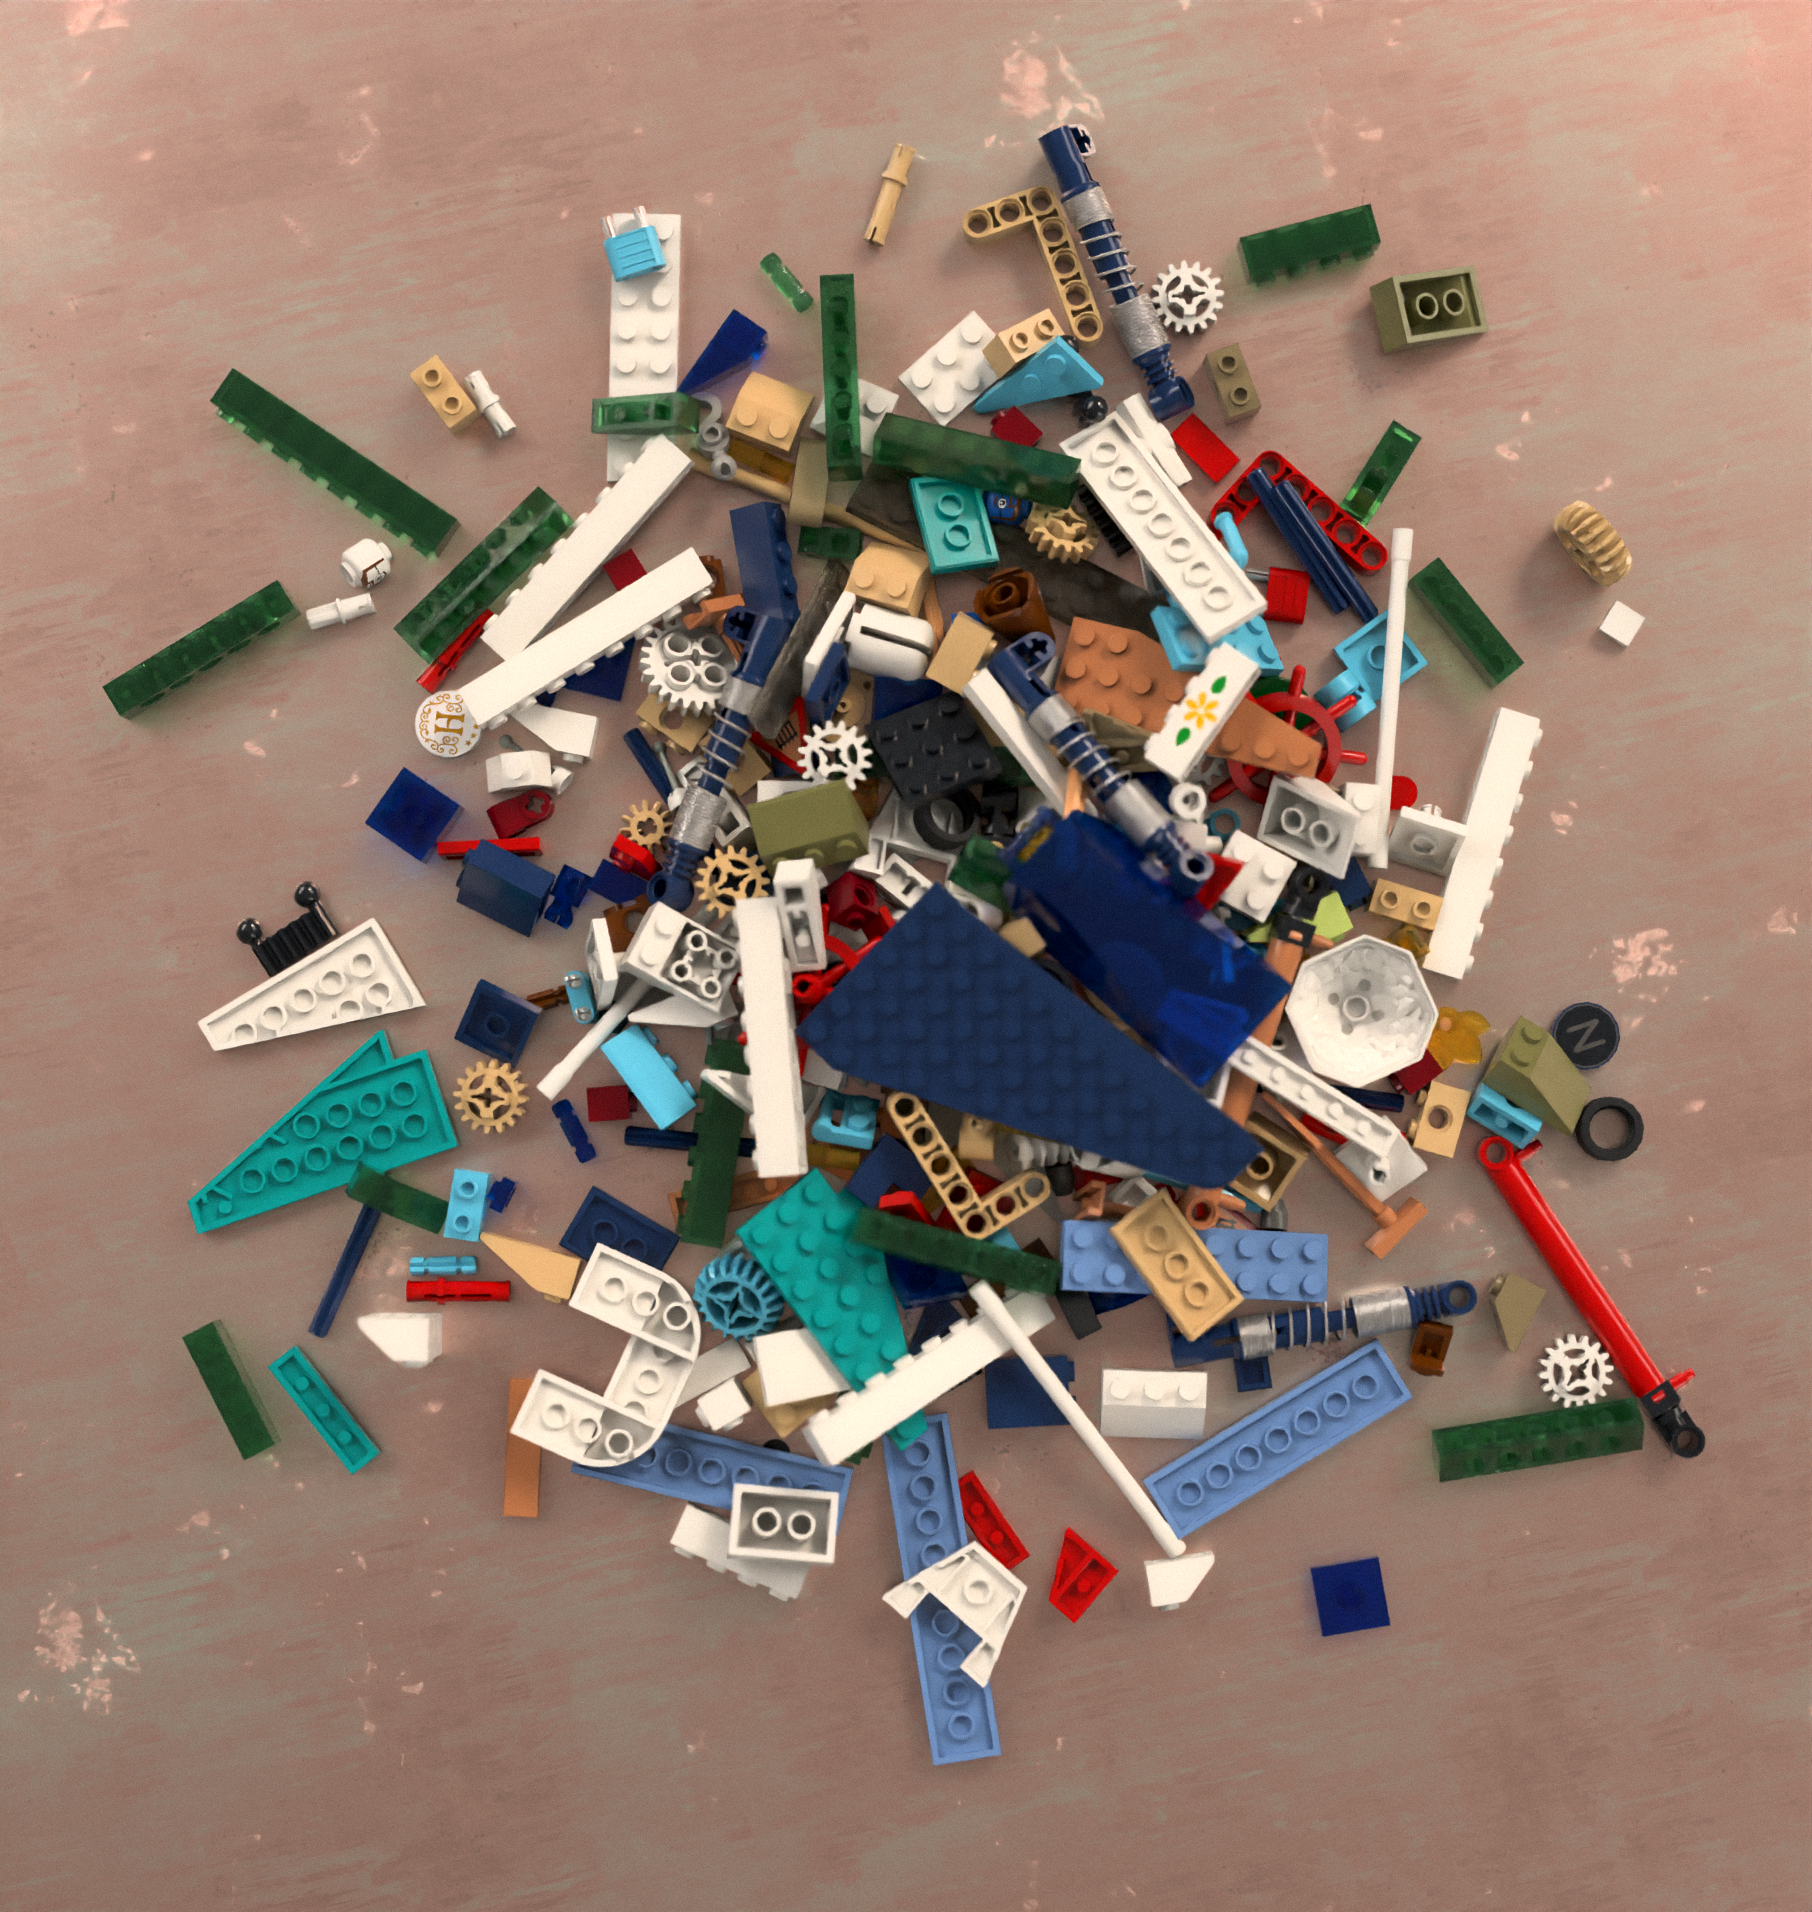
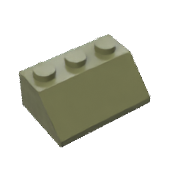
(810, 824)

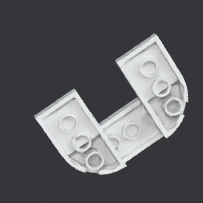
(648, 1376)

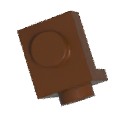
(1430, 1348)

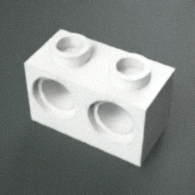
(900, 884)

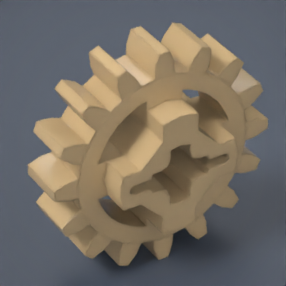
(1062, 532)
(725, 868)
(493, 1083)

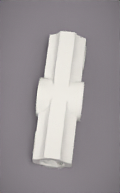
(1154, 438)

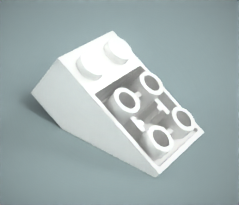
(681, 957)

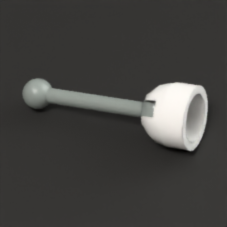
(559, 775)
(676, 795)

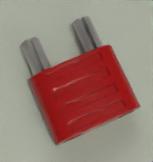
(1284, 593)

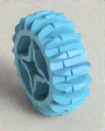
(719, 1297)

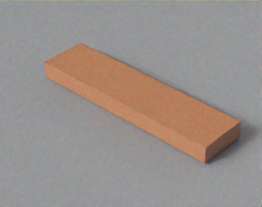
(746, 1192)
(522, 1460)

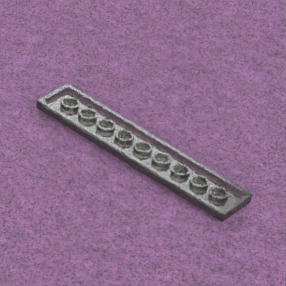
(1066, 587)

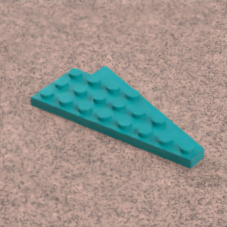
(361, 1112)
(832, 1285)

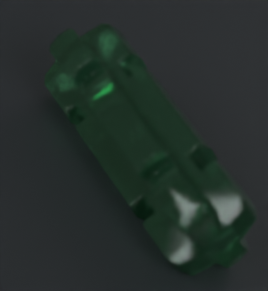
(786, 282)

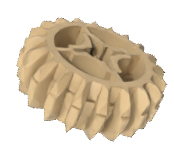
(1593, 543)

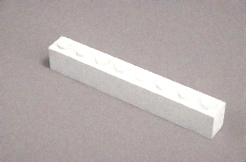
(588, 548)
(586, 639)
(1478, 860)
(771, 1039)
(919, 1379)

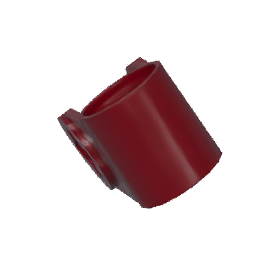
(514, 815)

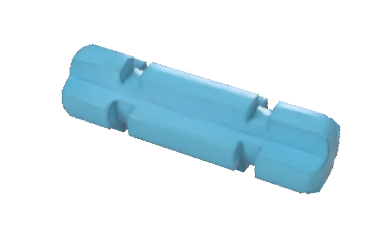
(443, 1265)

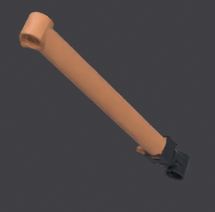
(1284, 954)

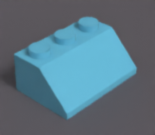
(651, 1075)

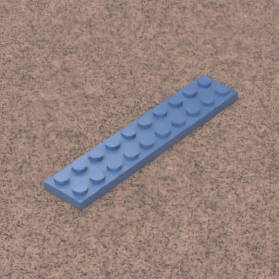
(928, 1530)

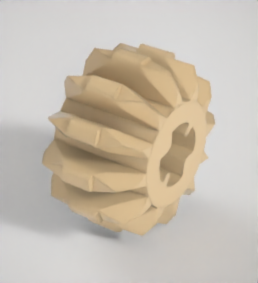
(645, 817)

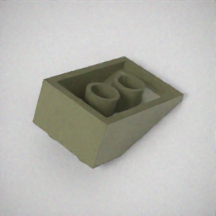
(1428, 308)
(1538, 1076)

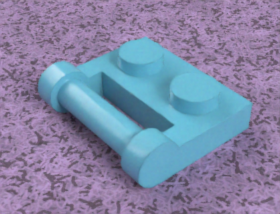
(857, 1121)

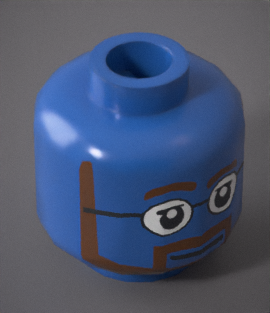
(1006, 508)

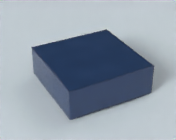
(1252, 1374)

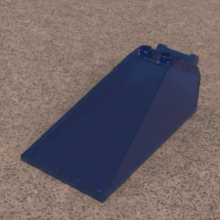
(1139, 942)

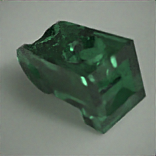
(830, 543)

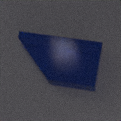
(616, 885)

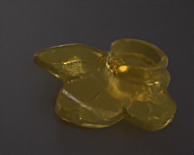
(1460, 1040)

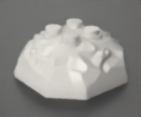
(1361, 1010)

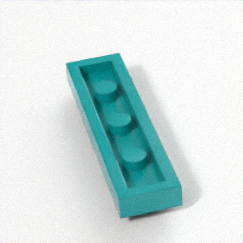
(324, 1409)

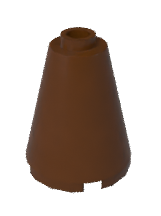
(1013, 605)

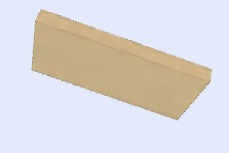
(1176, 1265)

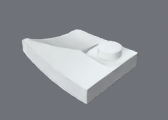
(874, 404)

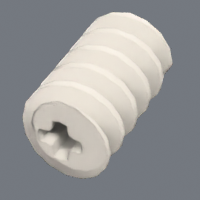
(1035, 1151)

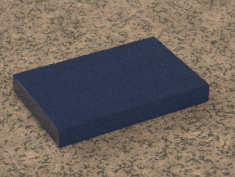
(619, 1228)

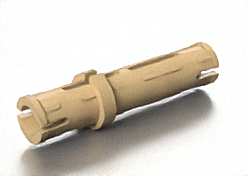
(893, 181)

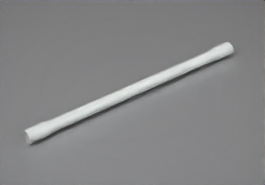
(1400, 557)
(563, 1072)
(994, 1308)

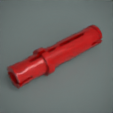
(447, 660)
(457, 1291)

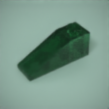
(646, 414)
(1380, 472)
(397, 1198)

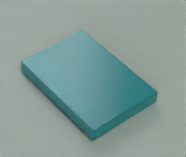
(953, 525)

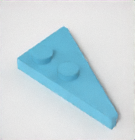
(1047, 374)

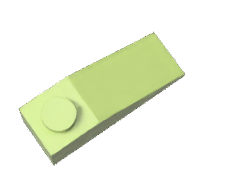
(1330, 921)

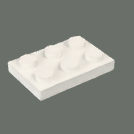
(952, 371)

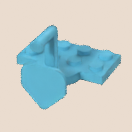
(1185, 644)

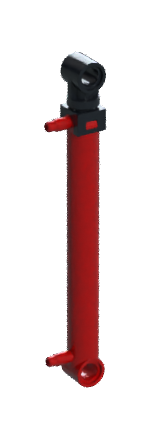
(1652, 1391)

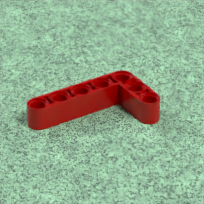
(1312, 497)

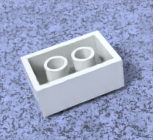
(782, 1525)

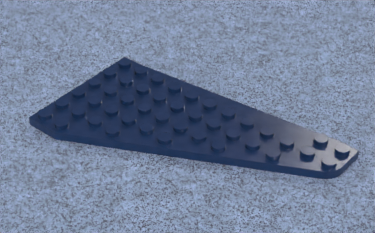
(989, 1032)

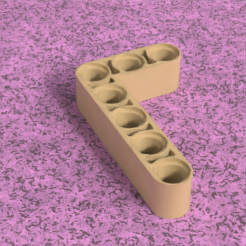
(1051, 252)
(954, 1176)

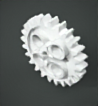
(690, 666)

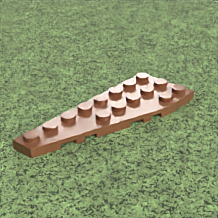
(1133, 681)

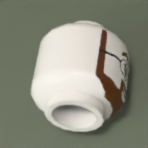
(366, 563)

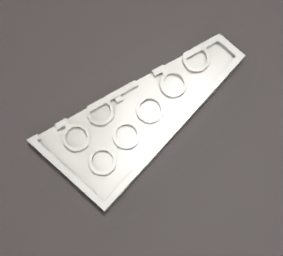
(334, 986)

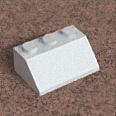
(406, 1336)
(1152, 1403)

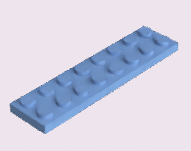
(1256, 1262)
(1277, 1438)
(708, 1465)

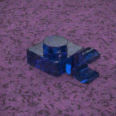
(568, 891)

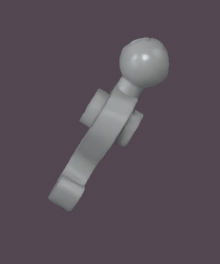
(714, 438)

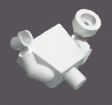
(1188, 805)

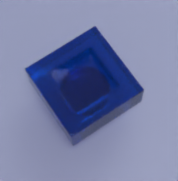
(502, 1193)

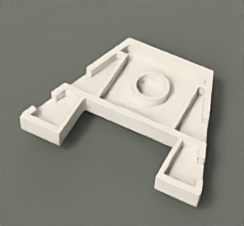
(896, 830)
(977, 1592)

